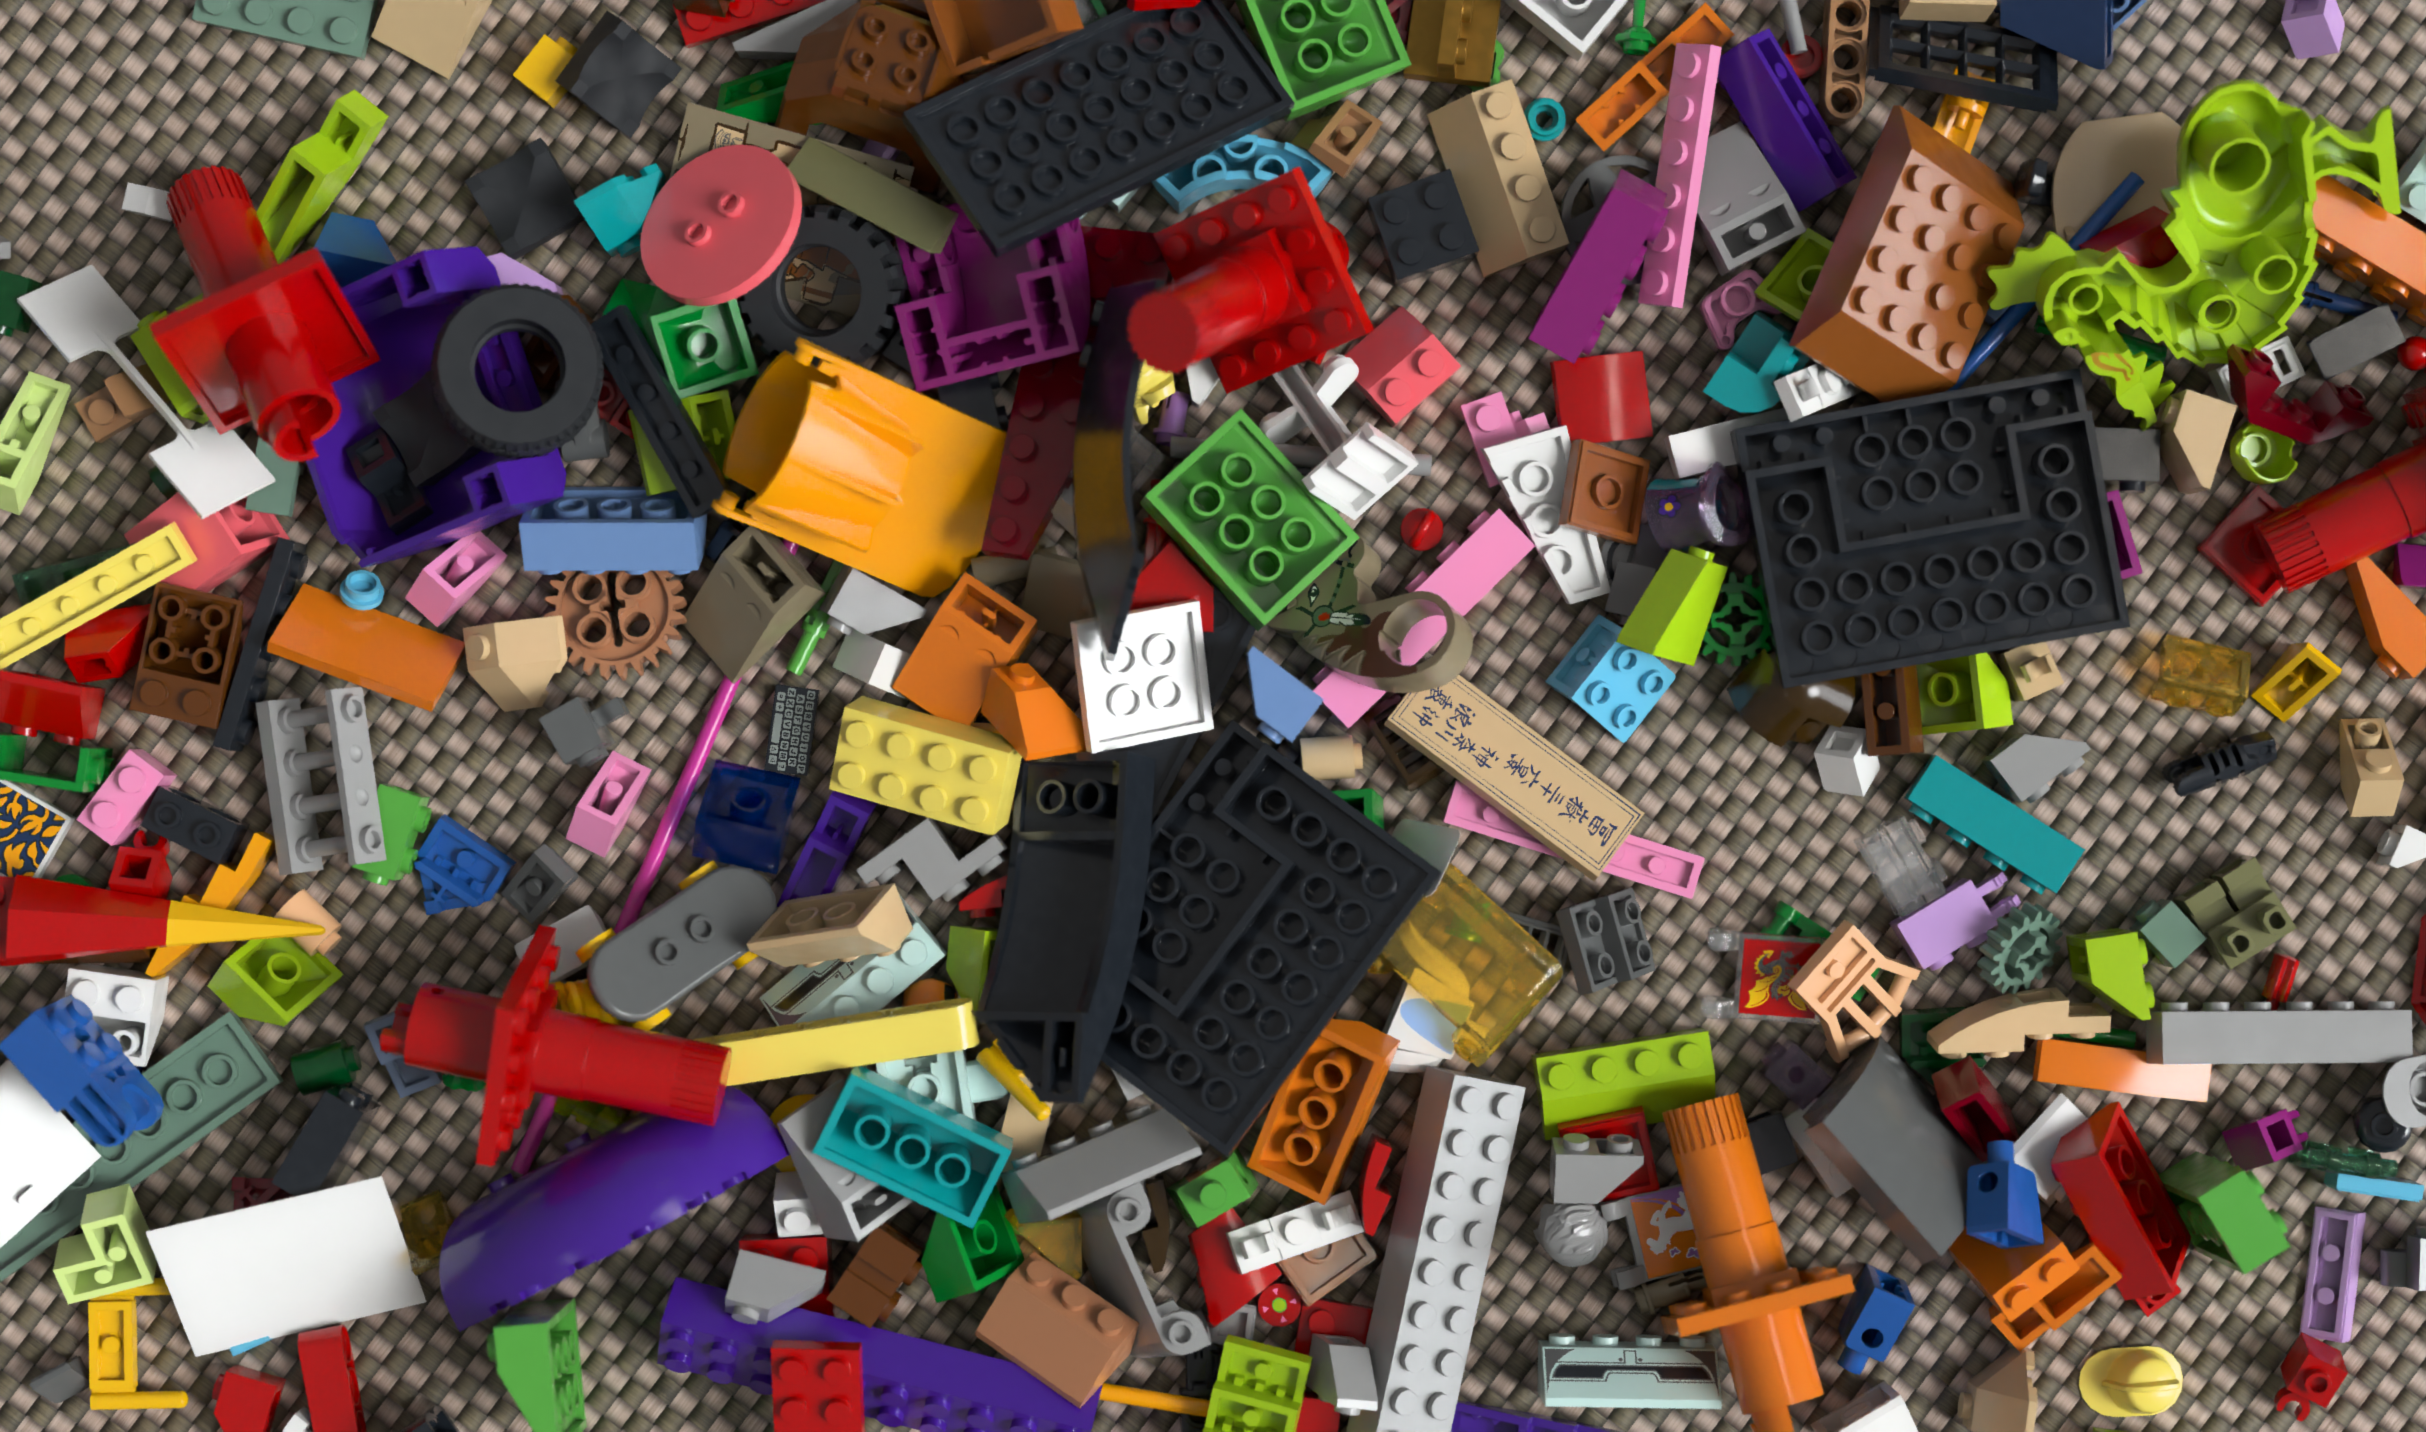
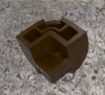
(1789, 712)

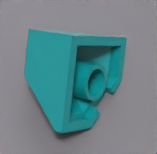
(619, 209)

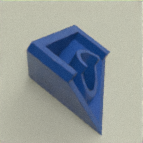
(352, 248)

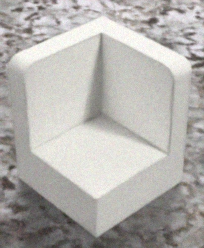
(1845, 761)

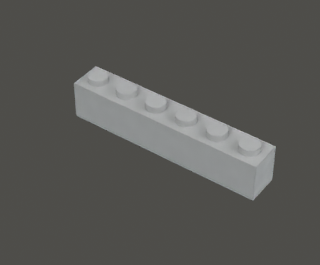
(2278, 1035)

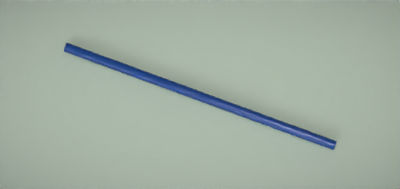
(2016, 312)

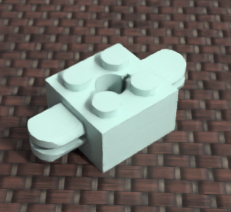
(946, 1079)

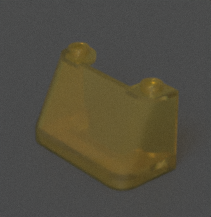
(1470, 964)

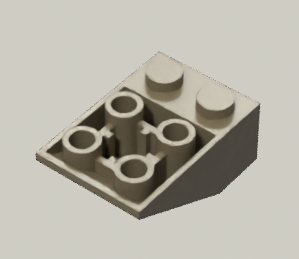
(750, 601)

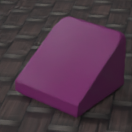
(2409, 566)

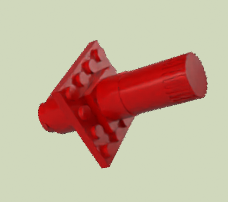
(1251, 287)
(265, 331)
(2352, 516)
(532, 1047)

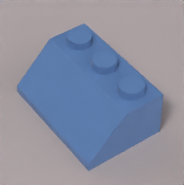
(1278, 698)

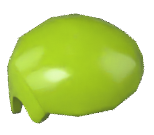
(2261, 454)

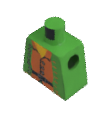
(1213, 1189)

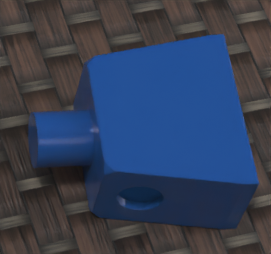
(2003, 1200)
(1873, 1318)

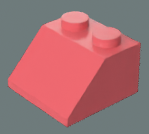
(1401, 365)

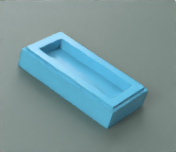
(2389, 1187)

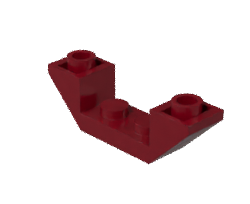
(2326, 414)

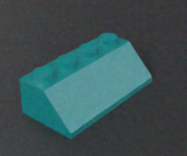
(913, 1145)

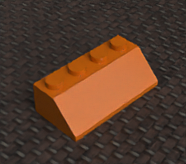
(1324, 1109)

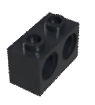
(195, 824)

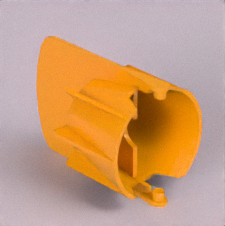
(863, 470)

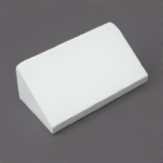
(571, 935)

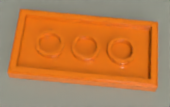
(367, 648)

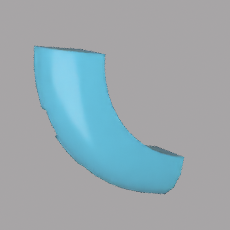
(1239, 166)

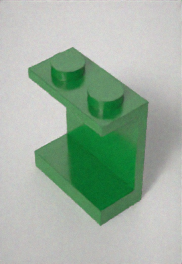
(93, 767)

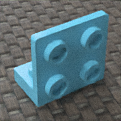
(1611, 679)

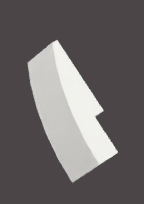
(1696, 449)

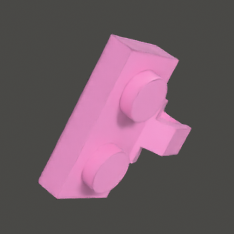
(1491, 424)

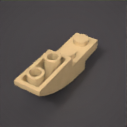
(2003, 1021)

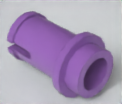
(1172, 418)

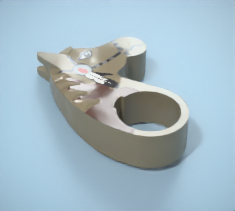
(1360, 636)

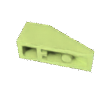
(27, 437)

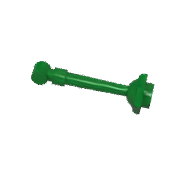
(1636, 39)

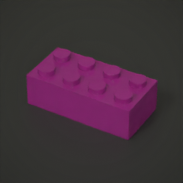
(1595, 272)

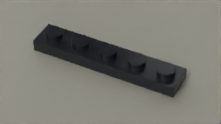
(659, 411)
(249, 682)

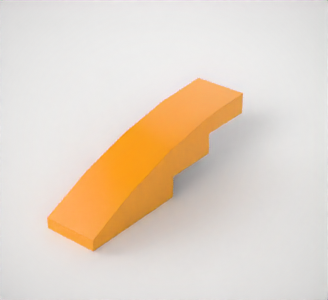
(224, 892)

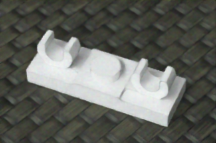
(1812, 391)
(1294, 1232)

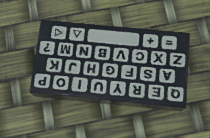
(792, 730)

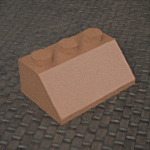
(1057, 1329)

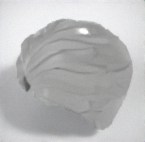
(1571, 1233)

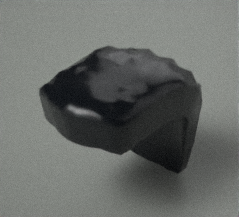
(2033, 183)

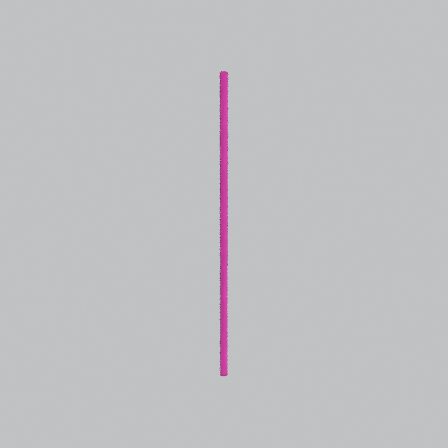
(647, 873)

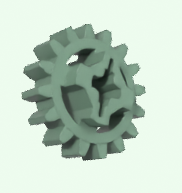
(2019, 948)

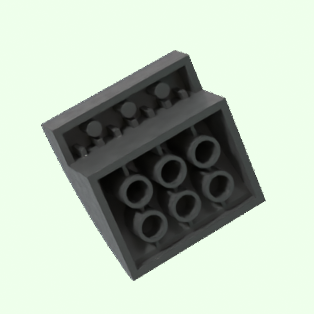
(1896, 1149)

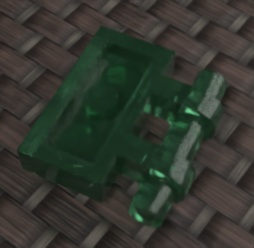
(2331, 1159)

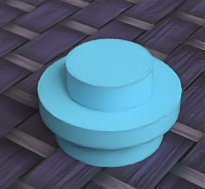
(361, 590)

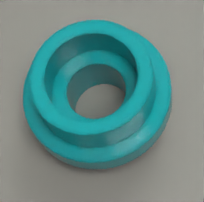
(1557, 115)

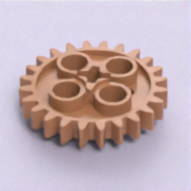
(654, 603)

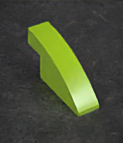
(318, 172)

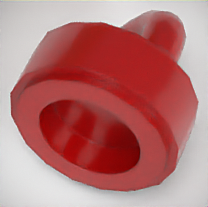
(1421, 529)

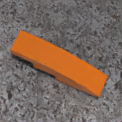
(1648, 80)
(2118, 1070)

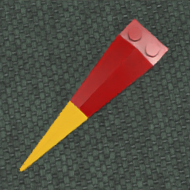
(70, 920)

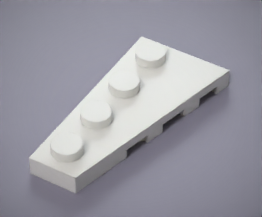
(1533, 479)

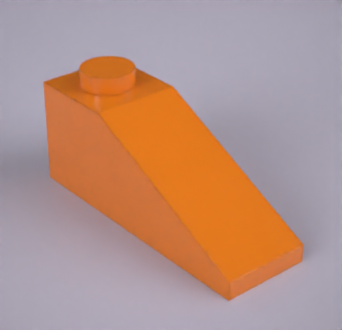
(2390, 621)

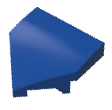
(459, 868)

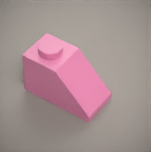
(454, 577)
(607, 804)

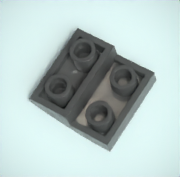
(1606, 941)

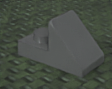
(539, 883)

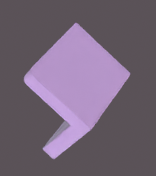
(2313, 27)

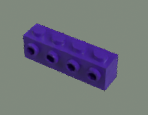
(1783, 120)

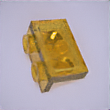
(2202, 676)

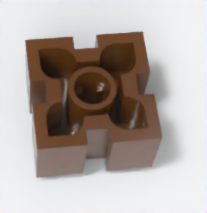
(875, 1273)

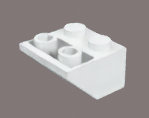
(122, 1004)

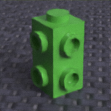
(402, 817)

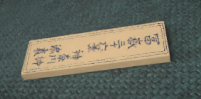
(1517, 772)

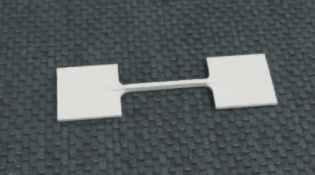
(88, 316)

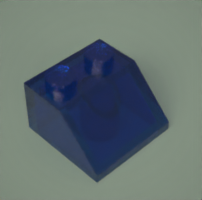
(745, 817)

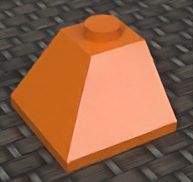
(1031, 713)

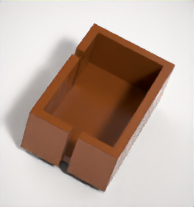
(990, 32)

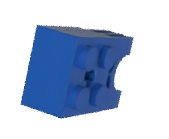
(83, 1071)

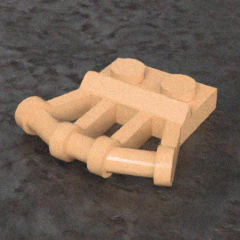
(1836, 974)

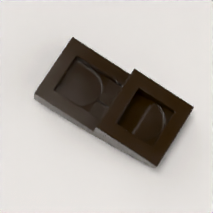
(1157, 1234)

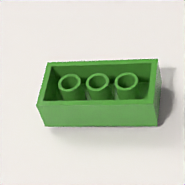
(2225, 1212)

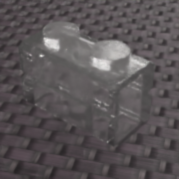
(1901, 865)

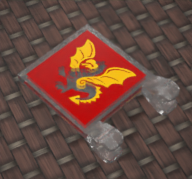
(1762, 975)

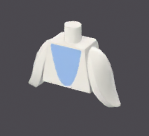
(1422, 1032)

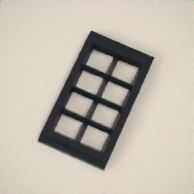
(2042, 70)

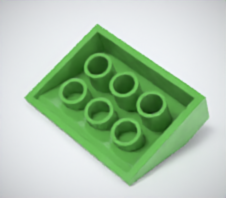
(1324, 46)
(1248, 520)
(542, 1364)

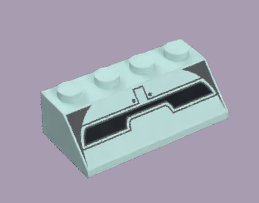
(856, 985)
(1628, 1373)

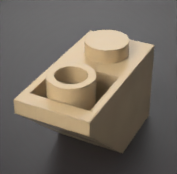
(2369, 768)

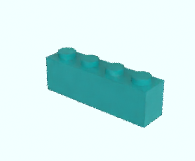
(1994, 824)

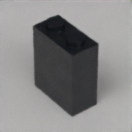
(327, 1140)

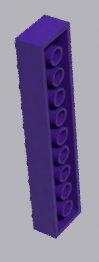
(903, 1376)

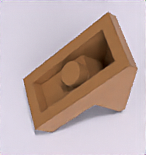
(118, 404)

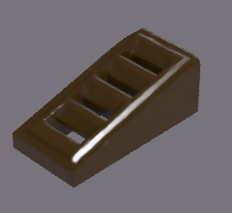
(1419, 776)

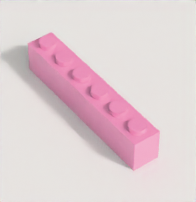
(1461, 580)

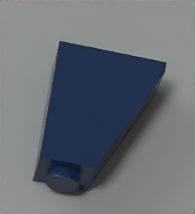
(2068, 26)

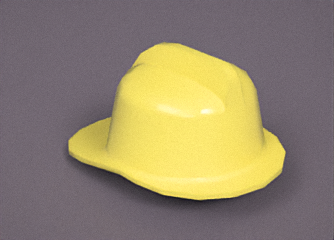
(2131, 1381)

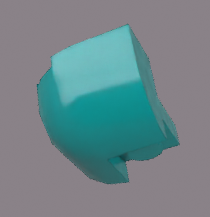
(1753, 365)

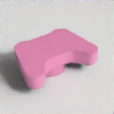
(1732, 304)

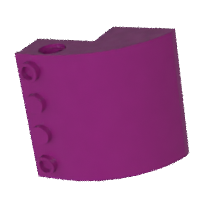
(992, 312)

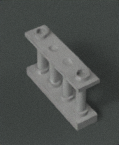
(290, 786)

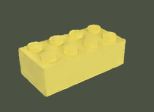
(925, 765)

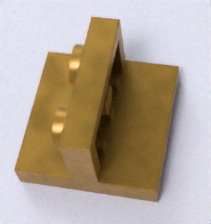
(1453, 41)

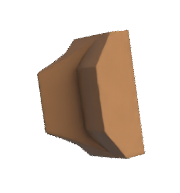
(1339, 138)

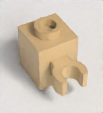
(2029, 670)

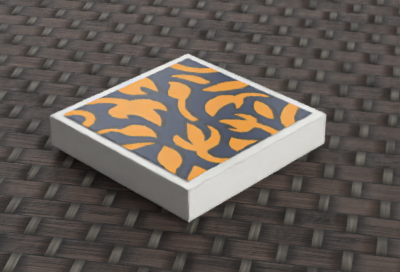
(28, 831)

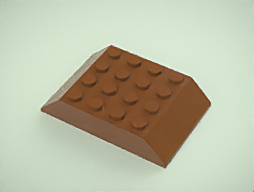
(1910, 266)

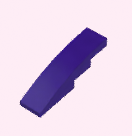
(1487, 1418)

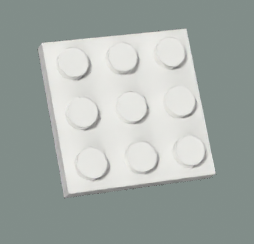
(1153, 685)

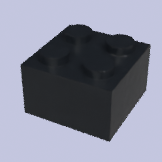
(1422, 227)

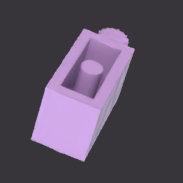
(1951, 921)

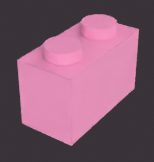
(125, 797)

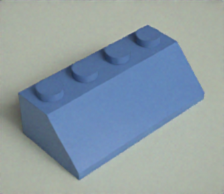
(612, 531)

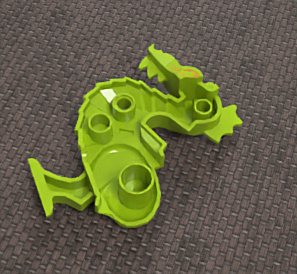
(2238, 234)

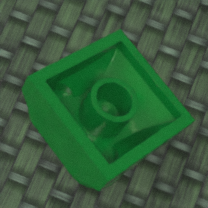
(703, 346)

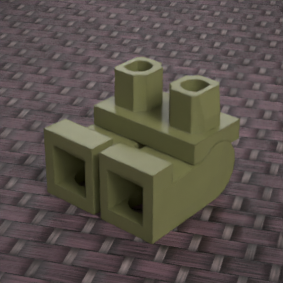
(2236, 912)

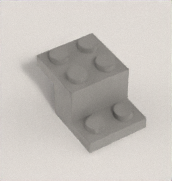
(933, 860)

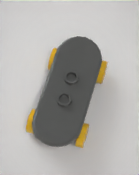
(678, 944)

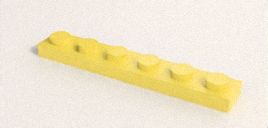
(93, 593)

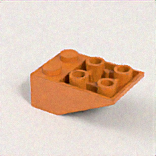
(960, 647)

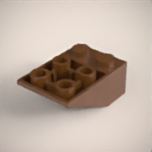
(188, 655)

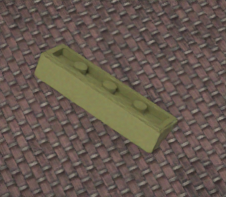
(873, 196)

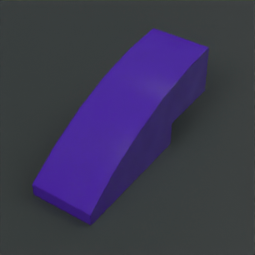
(829, 847)

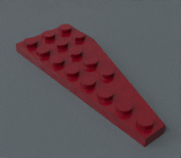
(1046, 403)

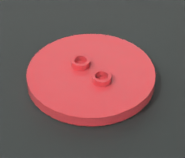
(721, 225)

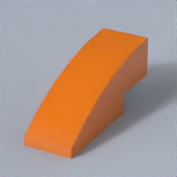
(2063, 1302)

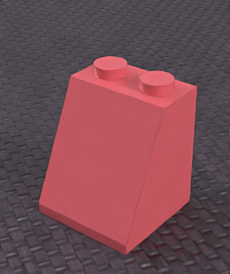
(221, 542)

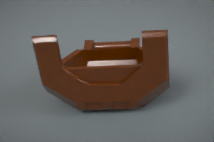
(867, 72)

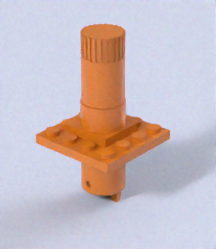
(1745, 1267)

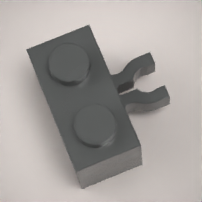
(581, 729)

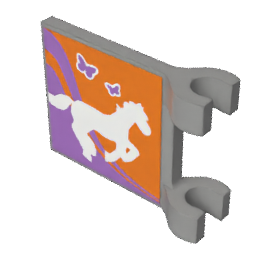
(1658, 1234)

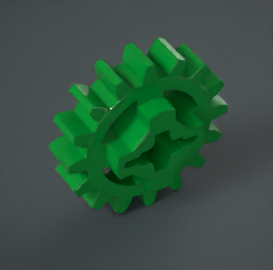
(1735, 640)

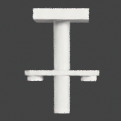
(1358, 464)

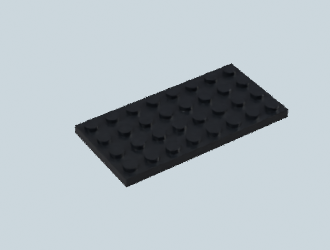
(1094, 117)

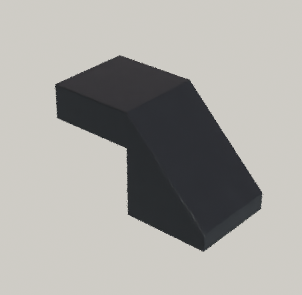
(385, 475)

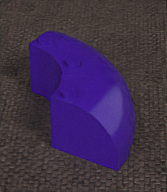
(596, 1202)

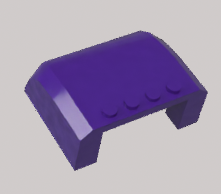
(403, 315)

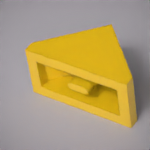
(2295, 680)

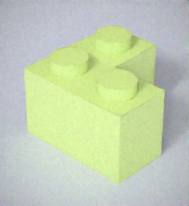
(110, 1252)

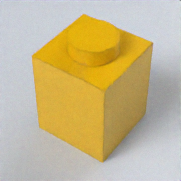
(544, 66)

